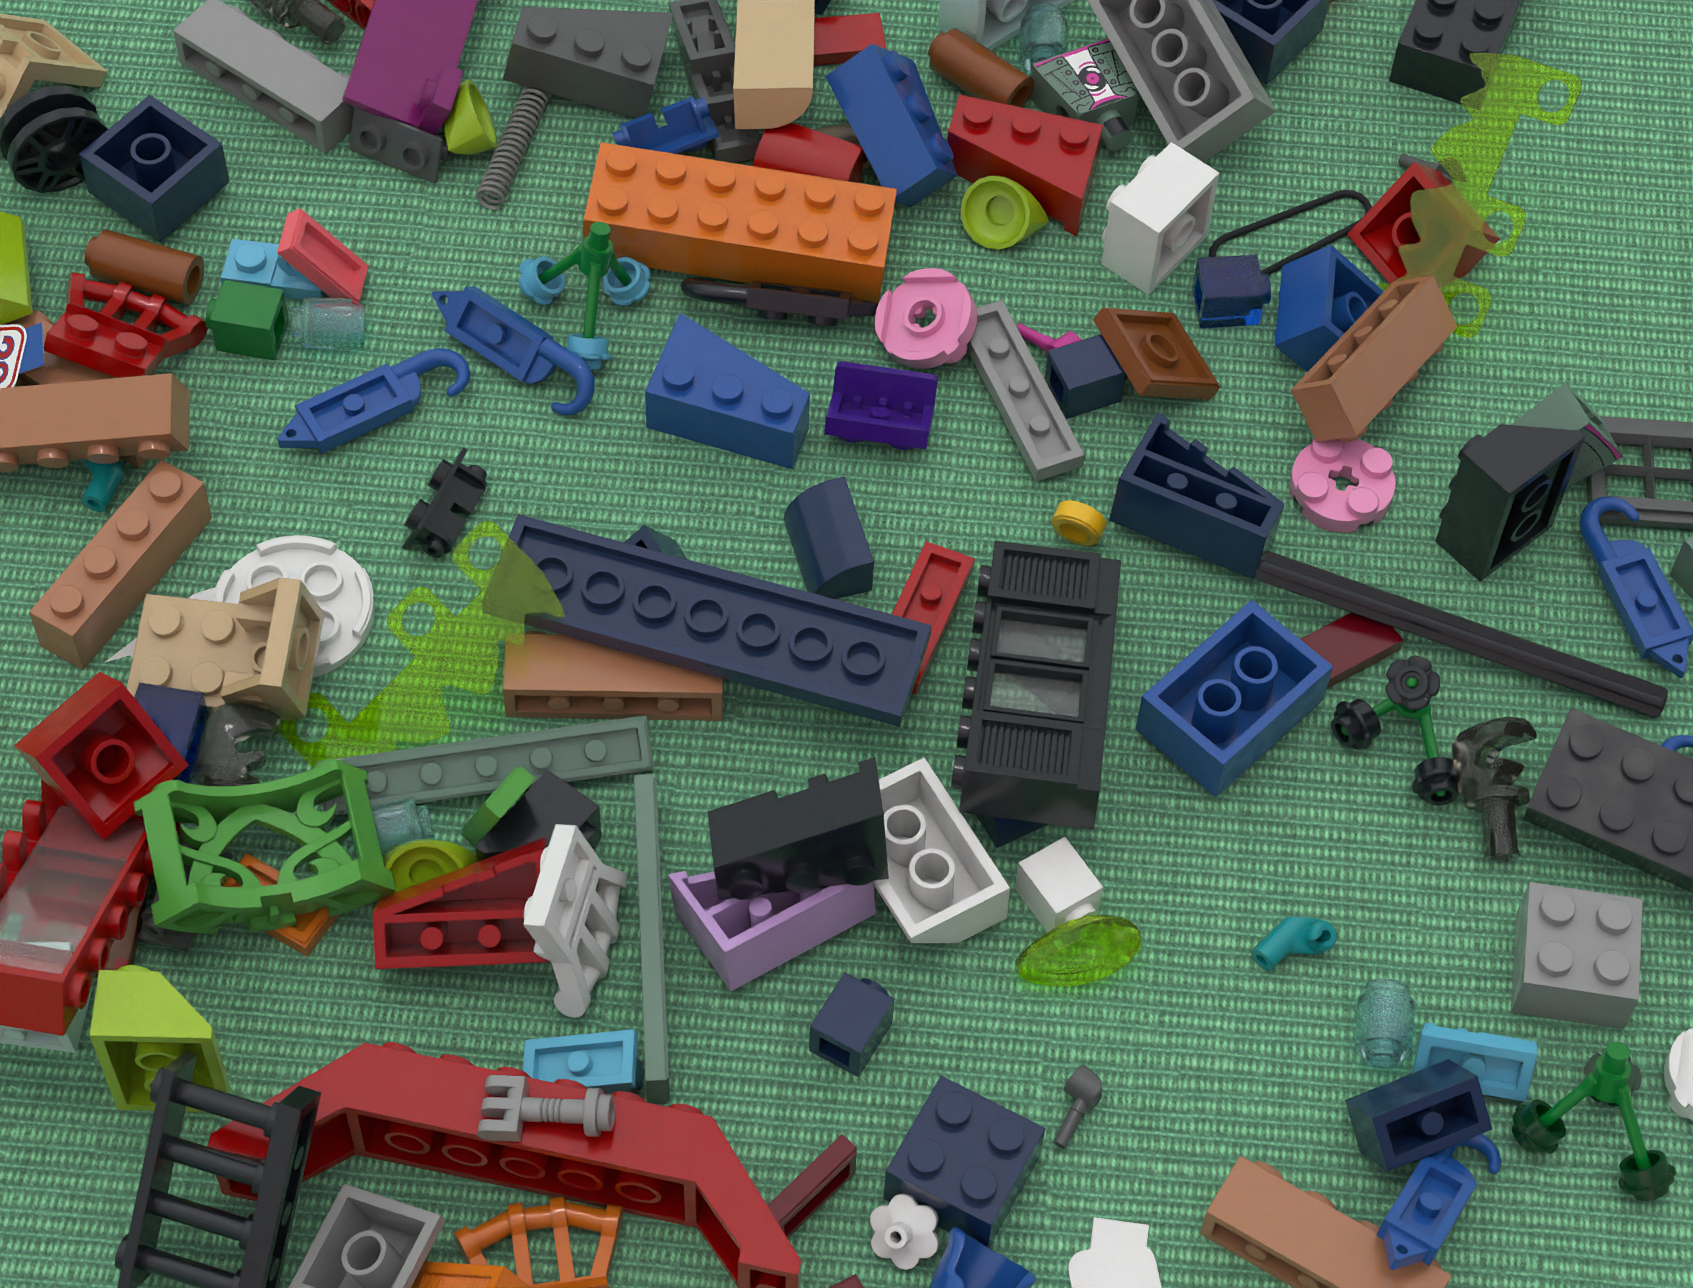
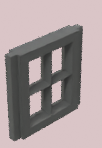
(1649, 435)

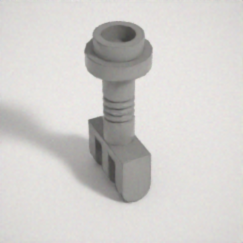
(594, 1112)

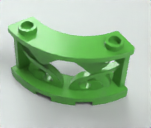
(204, 903)

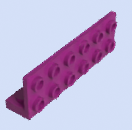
(410, 60)

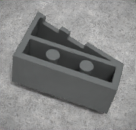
(590, 55)

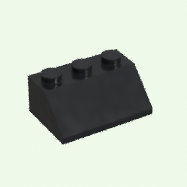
(1505, 493)

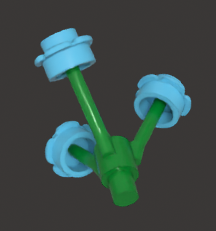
(622, 279)

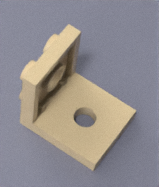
(38, 51)

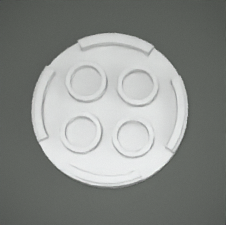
(329, 575)

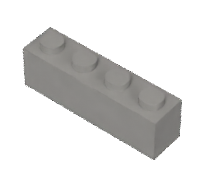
(266, 73)

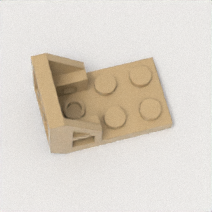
(233, 652)

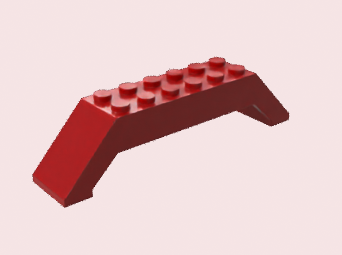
(428, 1114)

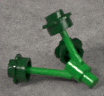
(1610, 1080)

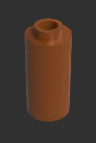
(978, 69)
(145, 266)

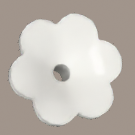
(915, 1225)

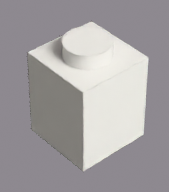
(1058, 885)

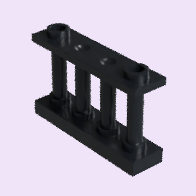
(274, 1179)

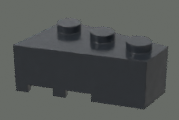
(802, 839)

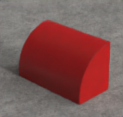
(809, 153)

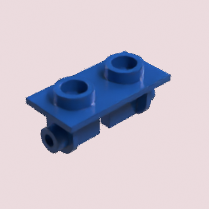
(686, 129)

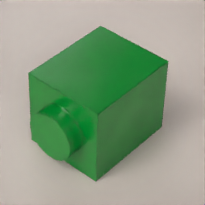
(248, 319)

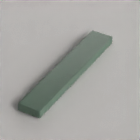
(484, 763)
(651, 940)

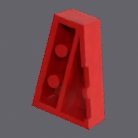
(1037, 149)
(462, 915)

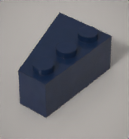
(1195, 503)

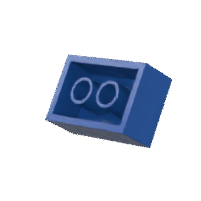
(1233, 698)

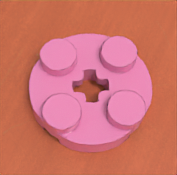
(940, 341)
(1336, 509)

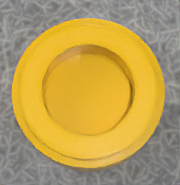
(1078, 523)

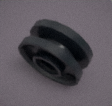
(46, 134)

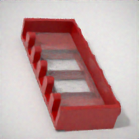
(63, 909)

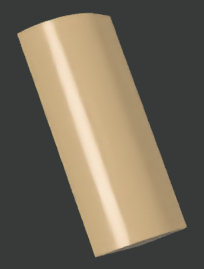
(773, 62)

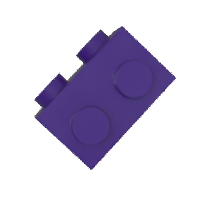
(881, 405)

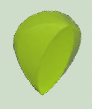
(469, 123)
(1000, 213)
(425, 860)

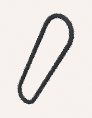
(1293, 211)

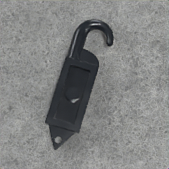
(777, 300)

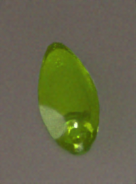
(1080, 951)

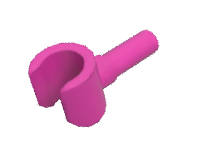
(1046, 342)

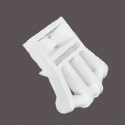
(562, 905)

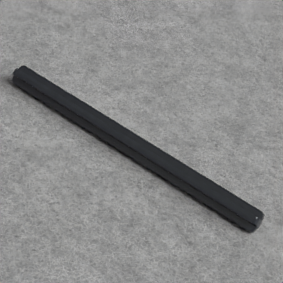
(1462, 634)

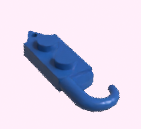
(513, 342)
(368, 401)
(1638, 589)
(1432, 1204)

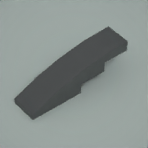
(709, 66)

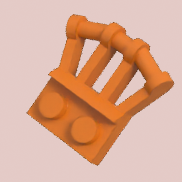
(555, 1215)

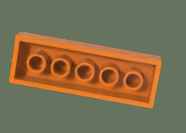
(741, 220)

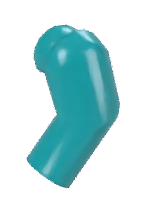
(103, 485)
(1294, 936)

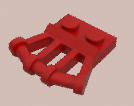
(113, 345)

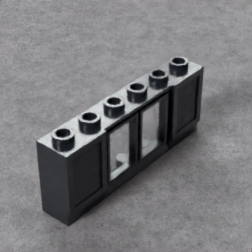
(1038, 686)

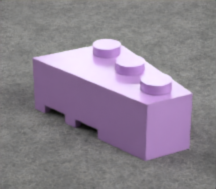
(763, 932)

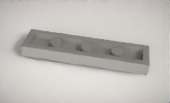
(1022, 394)

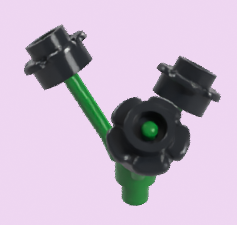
(1408, 693)

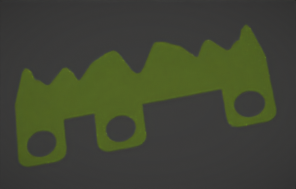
(1471, 155)
(453, 653)

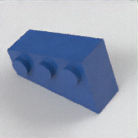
(894, 122)
(725, 398)

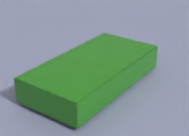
(497, 805)

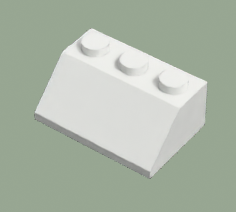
(938, 871)

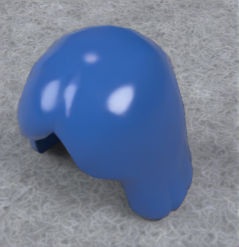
(974, 1265)

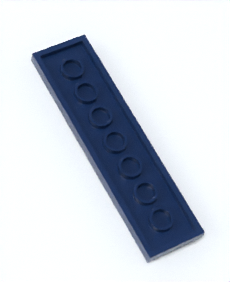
(725, 622)

